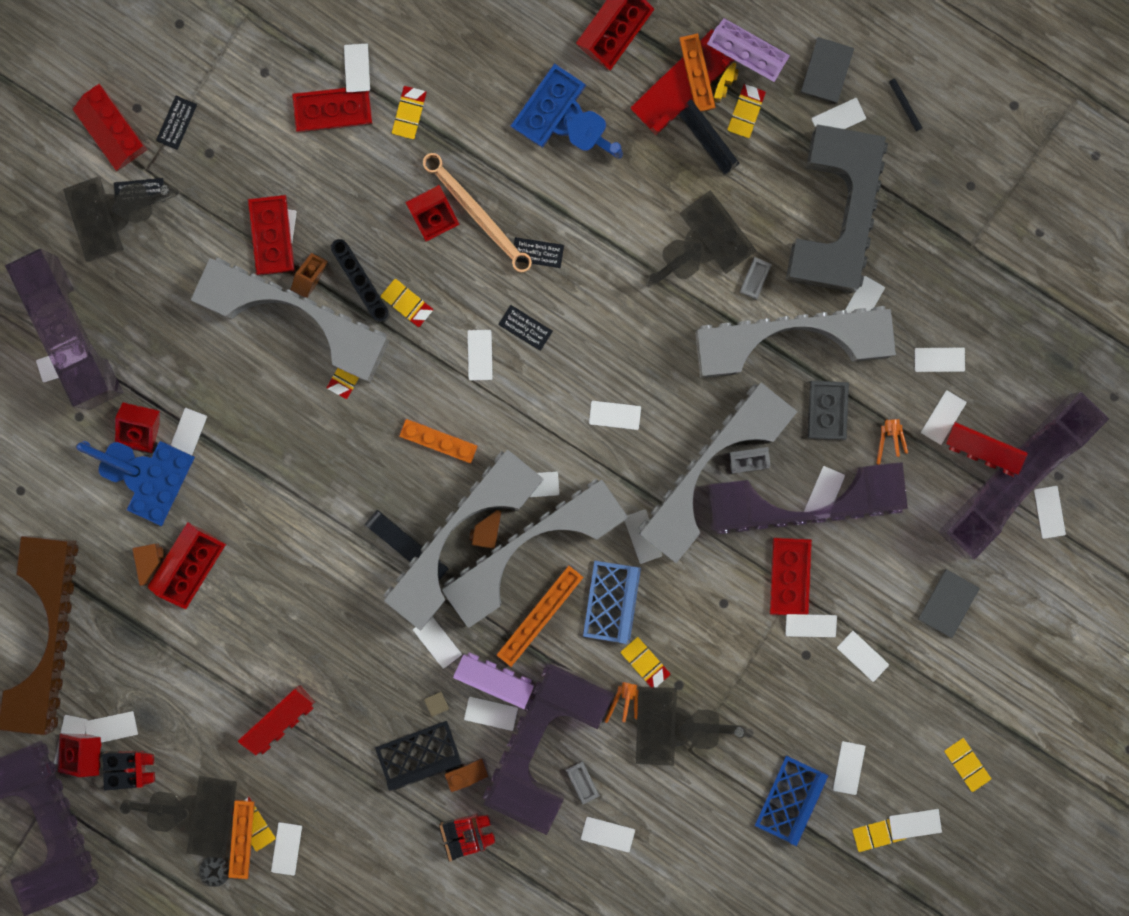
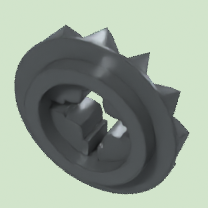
(214, 880)

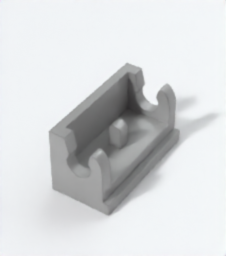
(749, 460)

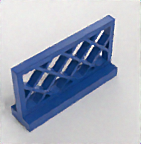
(807, 807)

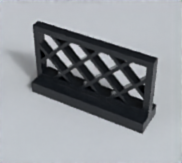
(708, 138)
(423, 772)

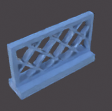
(627, 608)

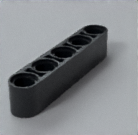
(356, 272)
(398, 539)

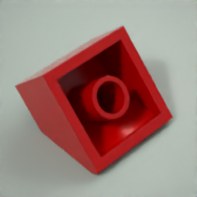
(432, 213)
(137, 427)
(79, 754)

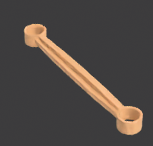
(476, 212)

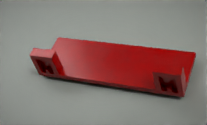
(673, 90)

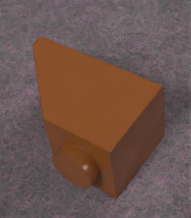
(308, 275)
(486, 531)
(147, 561)
(466, 775)

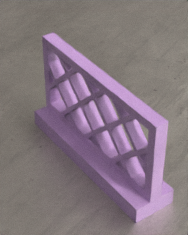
(747, 49)

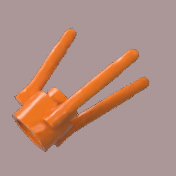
(892, 428)
(628, 691)

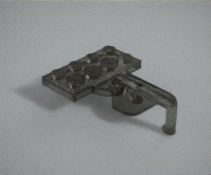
(102, 215)
(711, 238)
(661, 730)
(207, 819)

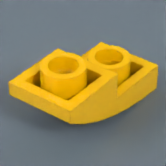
(727, 78)

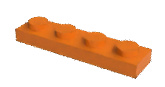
(697, 72)
(438, 441)
(241, 839)

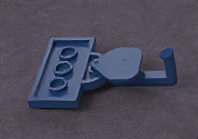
(554, 106)
(158, 477)

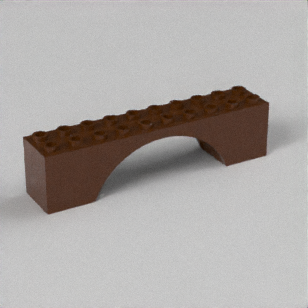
(49, 569)

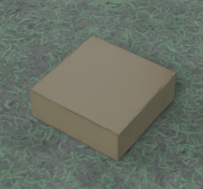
(436, 703)

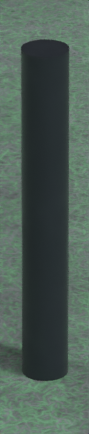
(905, 104)

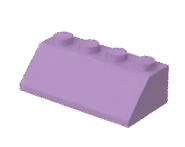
(494, 680)

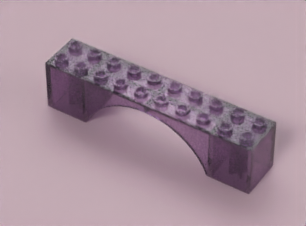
(871, 492)
(994, 502)

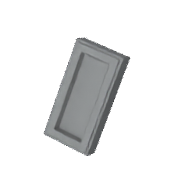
(755, 278)
(582, 782)

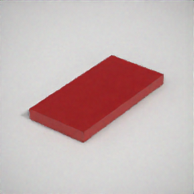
(331, 109)
(271, 235)
(790, 576)

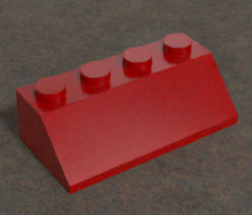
(614, 30)
(109, 127)
(986, 448)
(186, 566)
(277, 720)

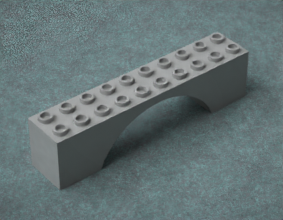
(233, 291)
(859, 333)
(756, 418)
(503, 487)
(478, 588)

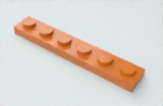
(540, 616)

